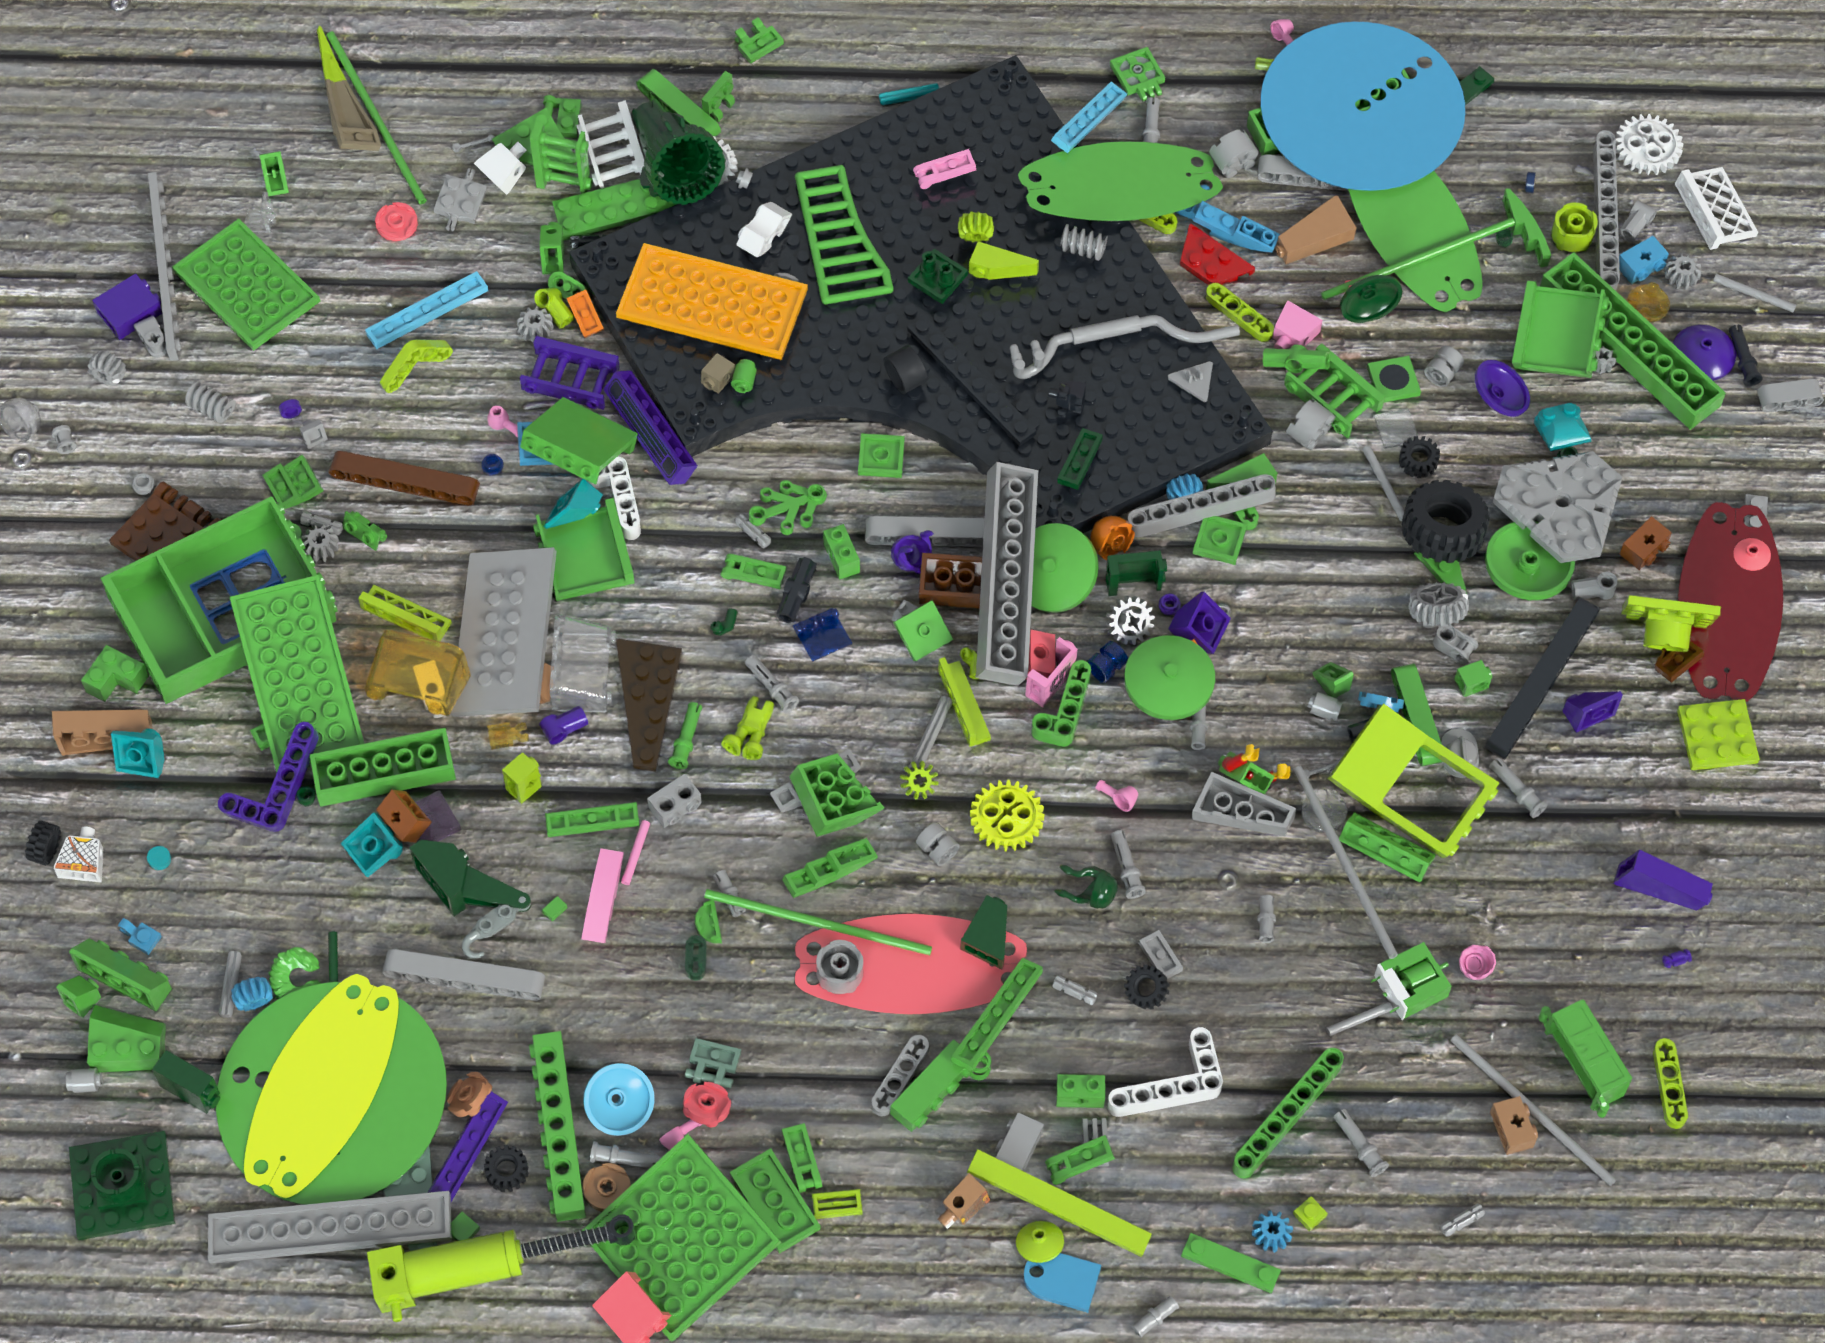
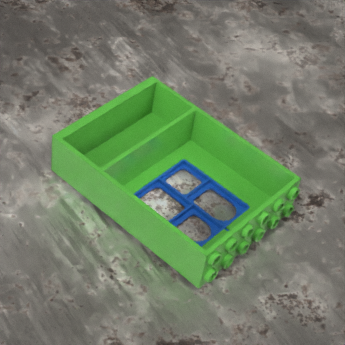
(161, 602)

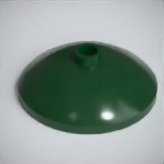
(1371, 298)

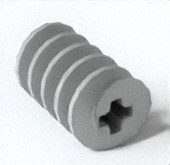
(1083, 243)
(209, 403)

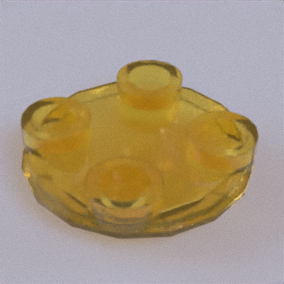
(1650, 301)

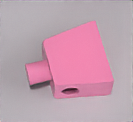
(1295, 327)

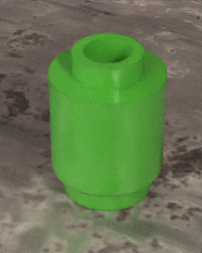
(744, 376)

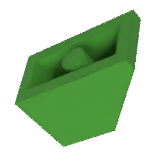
(79, 994)

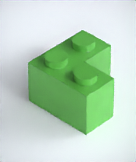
(113, 669)

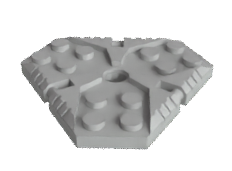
(1567, 503)

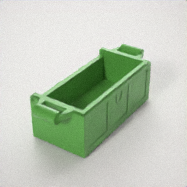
(1588, 1053)

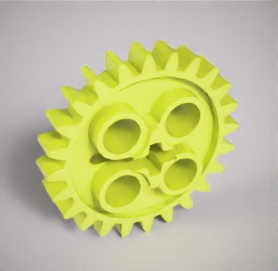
(993, 802)

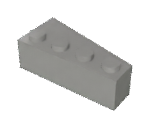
(1241, 807)

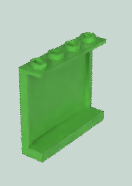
(1559, 331)
(577, 439)
(588, 554)

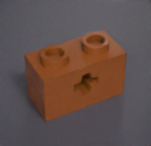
(1645, 543)
(403, 816)

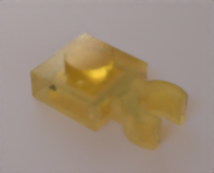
(503, 735)

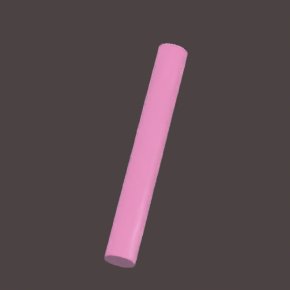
(635, 853)

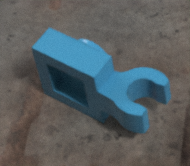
(141, 937)

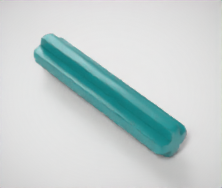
(906, 94)

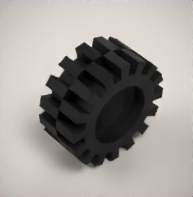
(1422, 446)
(42, 842)
(1133, 987)
(499, 1156)

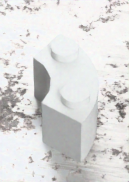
(759, 233)

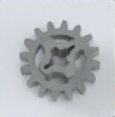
(1121, 617)

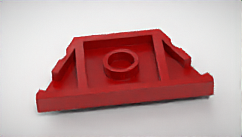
(1211, 260)

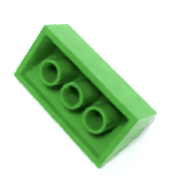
(120, 973)

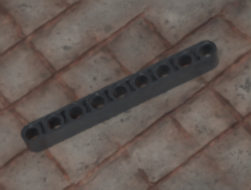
(1542, 678)

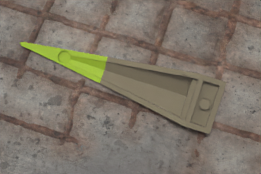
(348, 118)

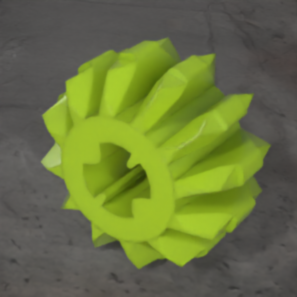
(975, 227)
(923, 773)

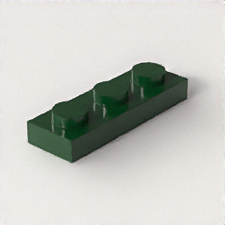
(1080, 459)

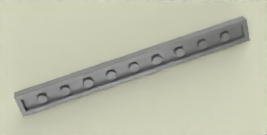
(165, 272)

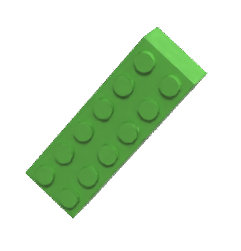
(382, 767)

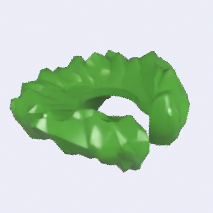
(284, 964)

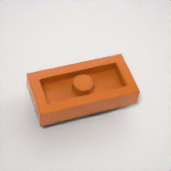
(585, 313)

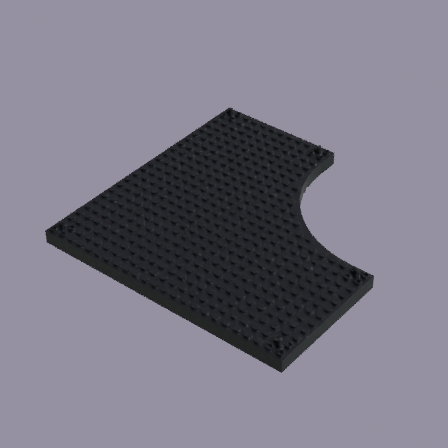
(838, 349)

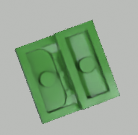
(293, 482)

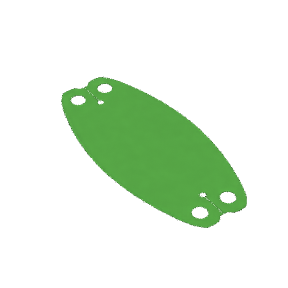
(1120, 181)
(1415, 220)

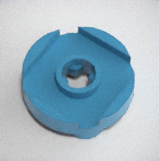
(1372, 700)

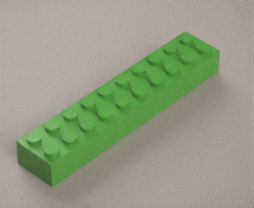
(1643, 348)

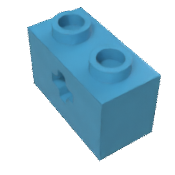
(1643, 260)

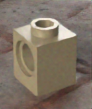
(717, 373)

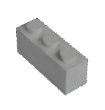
(1020, 1141)

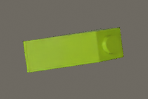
(997, 263)

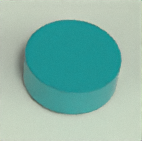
(159, 858)

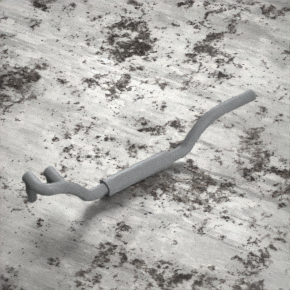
(1106, 330)

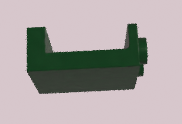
(1135, 568)

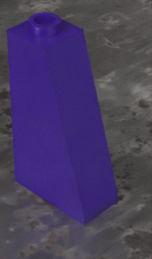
(1663, 881)

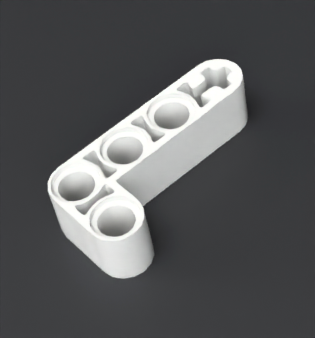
(622, 498)

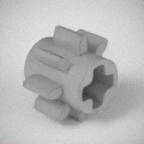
(1605, 360)

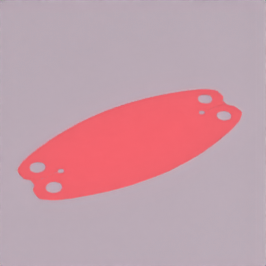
(907, 980)

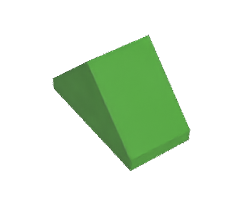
(274, 173)
(1334, 679)

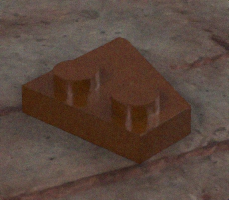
(1673, 664)

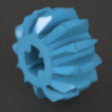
(1183, 486)
(251, 993)
(1272, 1222)

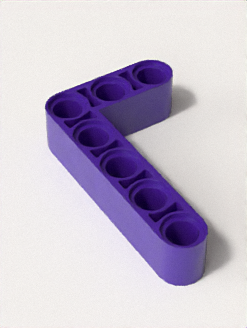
(279, 785)

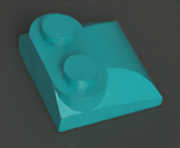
(1561, 426)
(138, 752)
(372, 844)

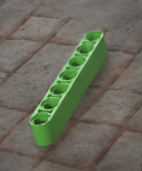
(1290, 1102)

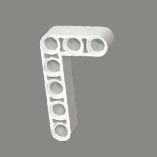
(1174, 1085)

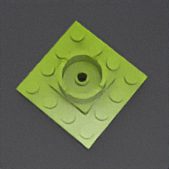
(1668, 620)

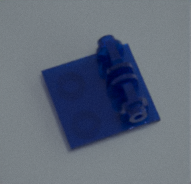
(822, 634)

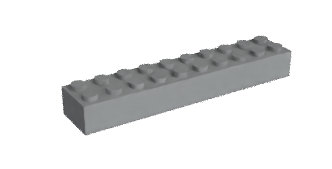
(1007, 574)

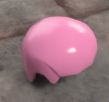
(1477, 962)

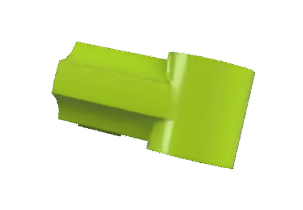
(555, 306)

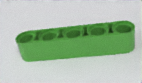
(672, 99)
(1415, 707)

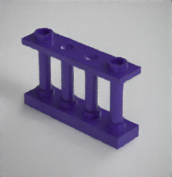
(573, 354)

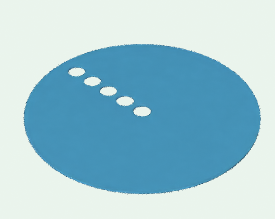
(1314, 117)

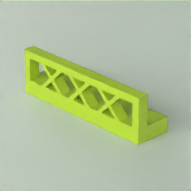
(404, 618)
(963, 702)

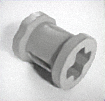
(63, 438)

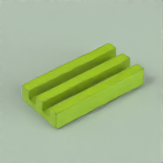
(837, 1204)

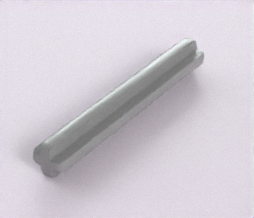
(932, 730)

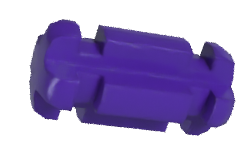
(1676, 958)

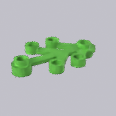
(789, 504)

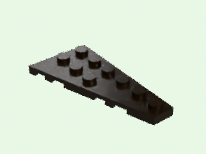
(648, 689)

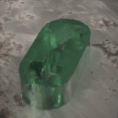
(690, 957)

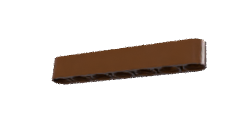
(404, 478)

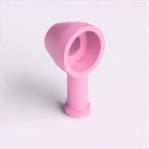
(1282, 29)
(500, 421)
(1123, 798)
(672, 1137)

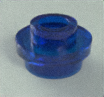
(492, 459)

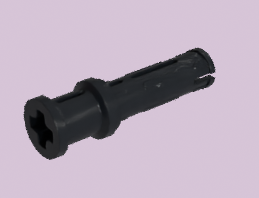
(1746, 363)

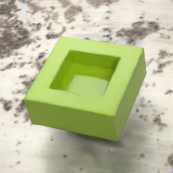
(1310, 1213)

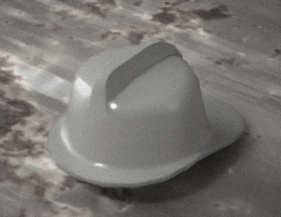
(1462, 744)

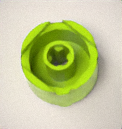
(1574, 227)

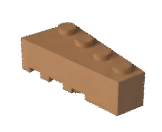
(91, 730)

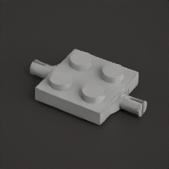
(460, 199)

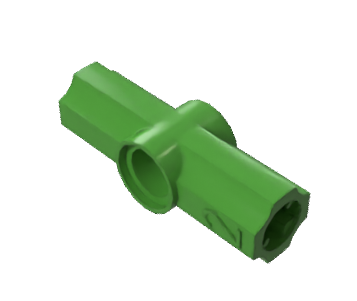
(1296, 358)

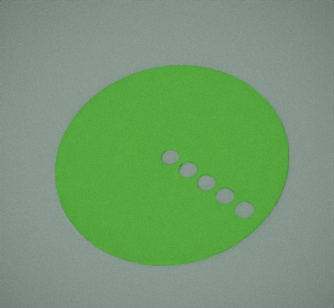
(394, 1126)

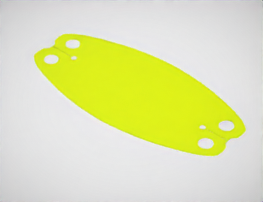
(321, 1085)

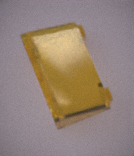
(418, 670)

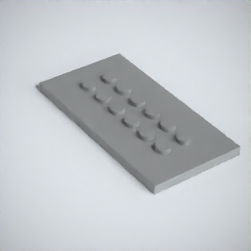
(505, 630)

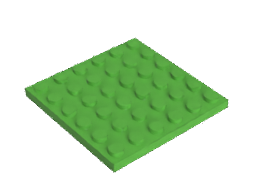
(690, 1235)

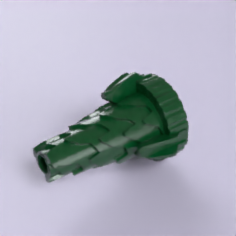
(680, 159)

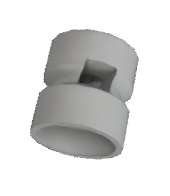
(1444, 366)
(941, 847)

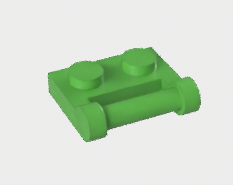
(567, 114)

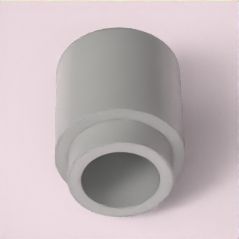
(1324, 706)
(84, 1080)

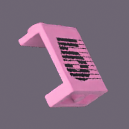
(1042, 689)

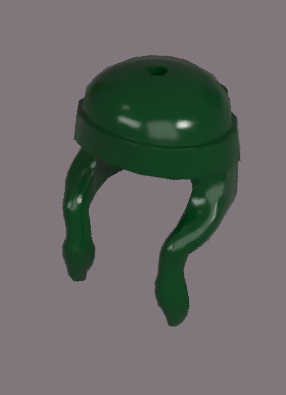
(1098, 893)

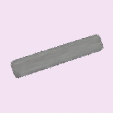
(230, 980)

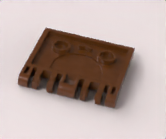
(160, 524)

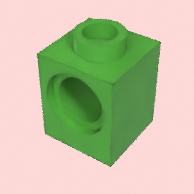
(1473, 678)

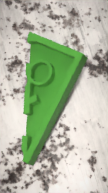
(1444, 571)

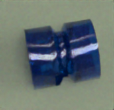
(1108, 659)

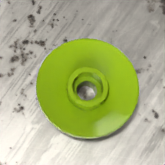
(1040, 1249)

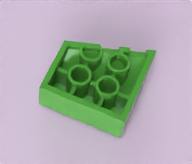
(832, 795)
(123, 1041)

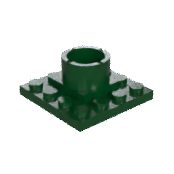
(121, 1185)

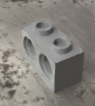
(671, 797)

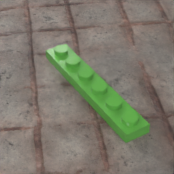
(997, 1014)

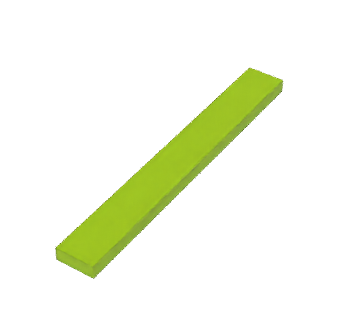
(1059, 1203)

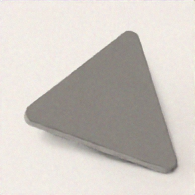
(1194, 380)

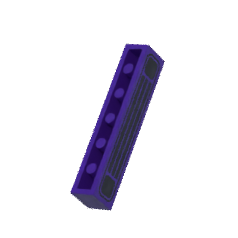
(652, 428)

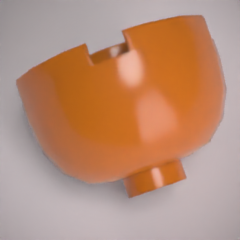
(1111, 536)

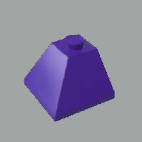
(1201, 621)
(1591, 708)

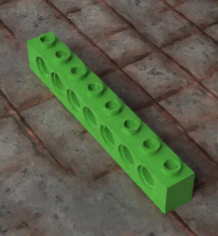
(573, 1205)

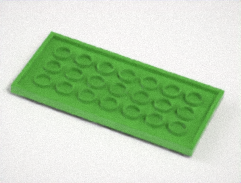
(296, 666)

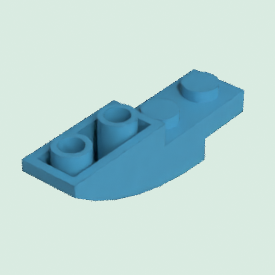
(1236, 231)

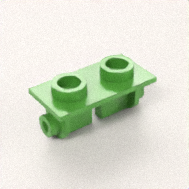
(358, 527)

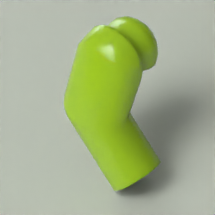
(970, 658)

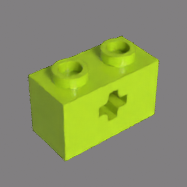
(522, 777)

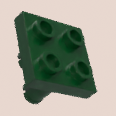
(937, 275)

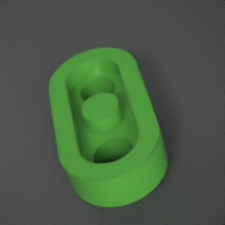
(569, 287)

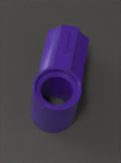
(558, 727)

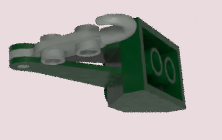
(459, 884)

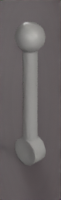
(457, 147)
(1321, 769)

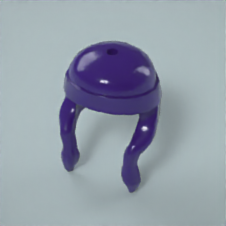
(908, 551)

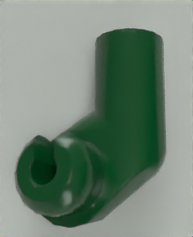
(723, 627)

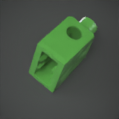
(552, 238)

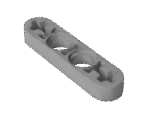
(897, 1073)

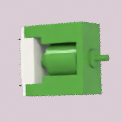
(1419, 977)

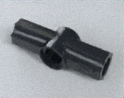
(796, 590)

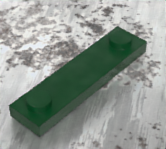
(1475, 84)

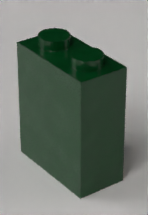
(186, 1082)

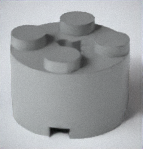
(1234, 153)
(1310, 424)
(838, 979)

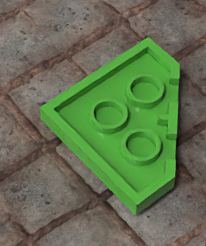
(522, 132)

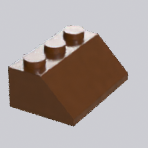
(950, 580)

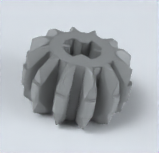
(1683, 271)
(534, 324)
(106, 368)
(322, 535)

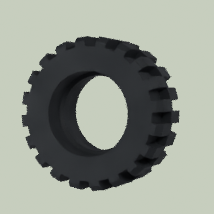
(1440, 540)

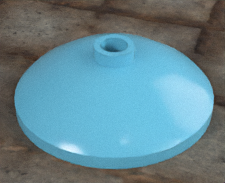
(634, 1100)

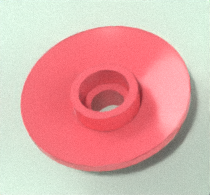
(1750, 560)

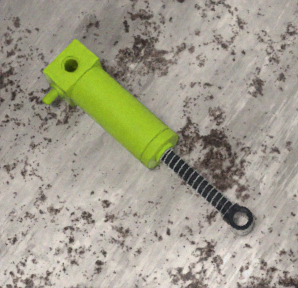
(403, 1276)

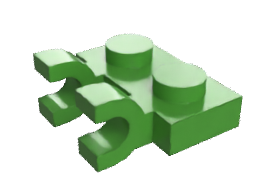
(759, 45)
(718, 92)

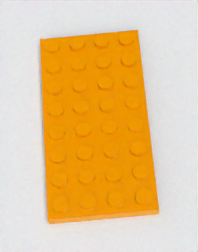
(712, 301)

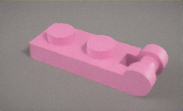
(944, 168)

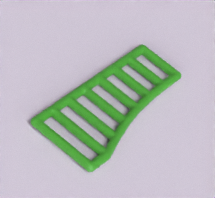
(861, 237)

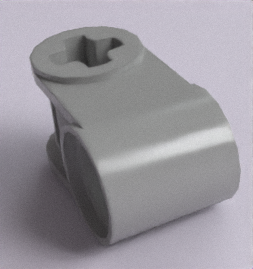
(151, 336)
(1456, 644)

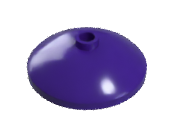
(1714, 359)
(1502, 388)

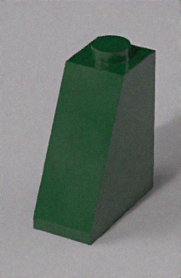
(987, 932)

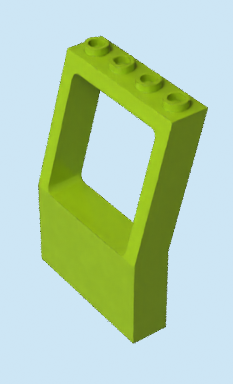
(1379, 759)

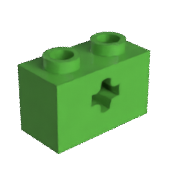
(841, 551)
(1080, 1091)

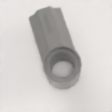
(1639, 217)
(1594, 587)

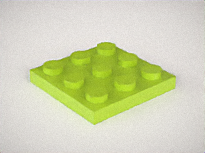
(1718, 734)

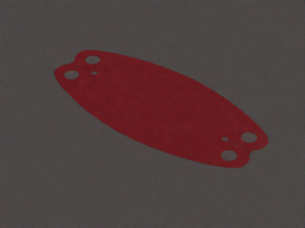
(1749, 601)

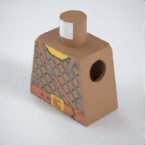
(970, 1195)

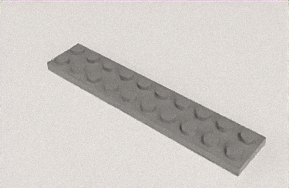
(329, 1227)

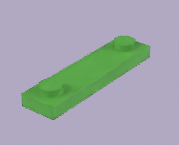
(592, 819)
(1231, 1263)

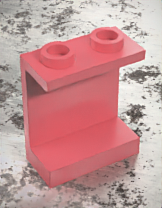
(631, 1310)

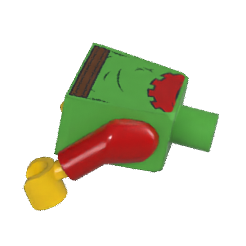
(1248, 774)

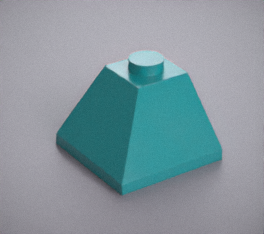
(574, 504)

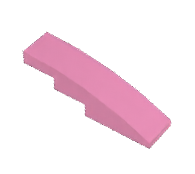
(602, 895)

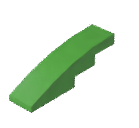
(1527, 227)
(830, 868)

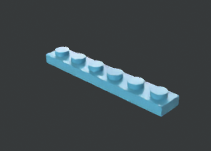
(1089, 117)
(426, 310)

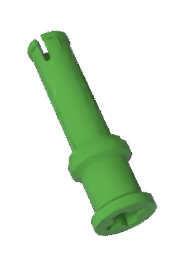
(683, 744)

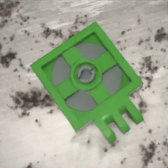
(1138, 73)

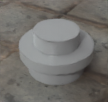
(744, 178)
(143, 484)

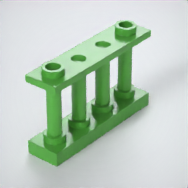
(543, 163)
(1349, 378)

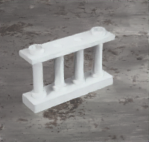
(627, 132)

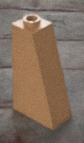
(1317, 232)

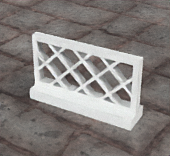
(1702, 210)

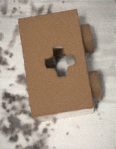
(1514, 1138)

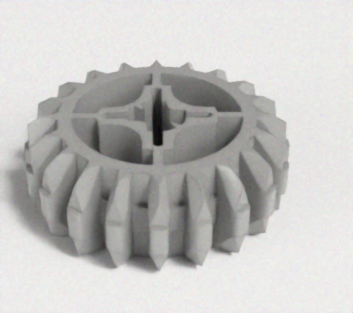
(1438, 604)

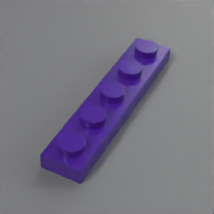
(468, 1146)

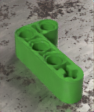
(1069, 702)

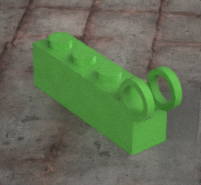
(932, 1086)

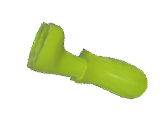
(752, 724)

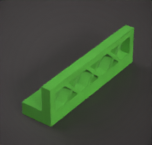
(1386, 847)

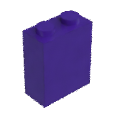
(126, 305)

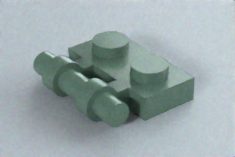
(716, 1057)

